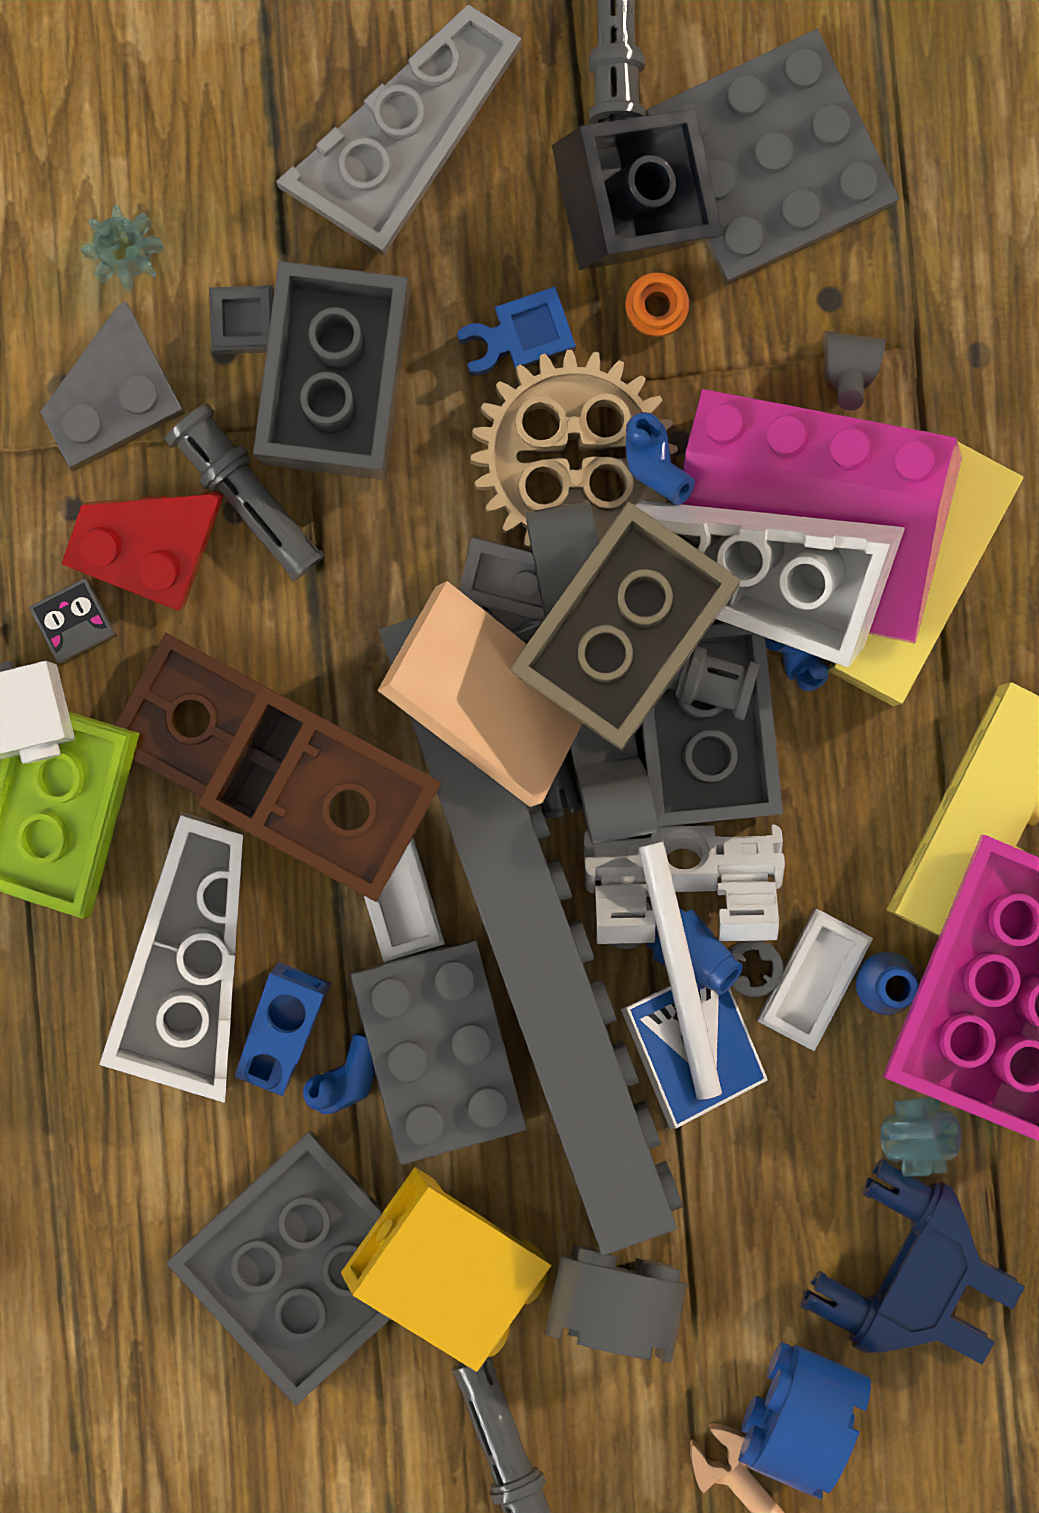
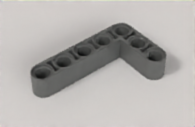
(609, 781)

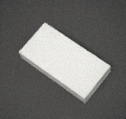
(405, 912)
(814, 979)

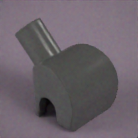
(851, 365)

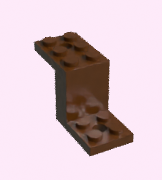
(276, 767)

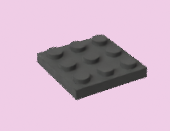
(783, 155)
(276, 1267)

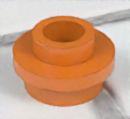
(657, 285)

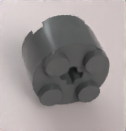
(617, 1306)

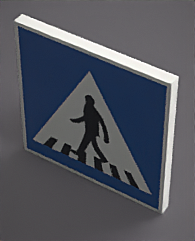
(662, 1050)

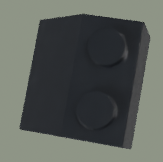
(636, 188)

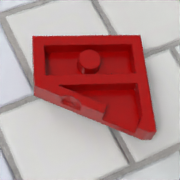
(145, 543)

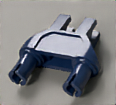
(923, 1280)

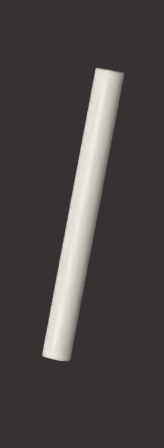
(680, 970)

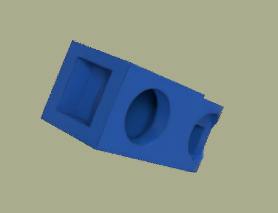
(281, 1028)

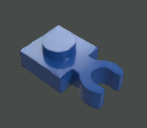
(524, 331)

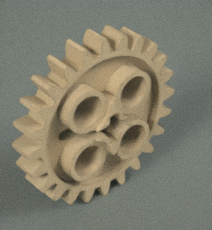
(569, 397)

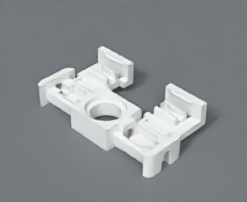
(739, 861)

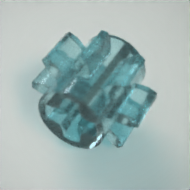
(107, 239)
(921, 1136)

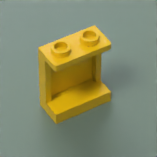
(445, 1271)

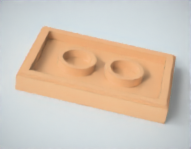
(461, 688)

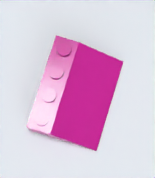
(831, 468)
(977, 1005)

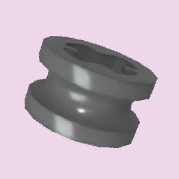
(765, 952)

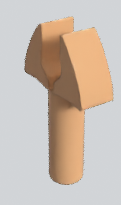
(734, 1474)

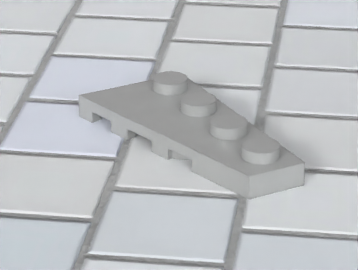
(394, 146)

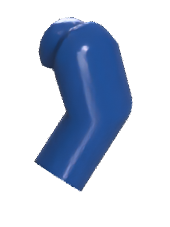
(650, 459)
(800, 665)
(344, 1084)

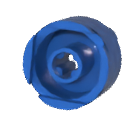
(805, 1422)

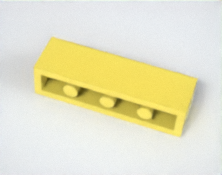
(979, 502)
(989, 795)

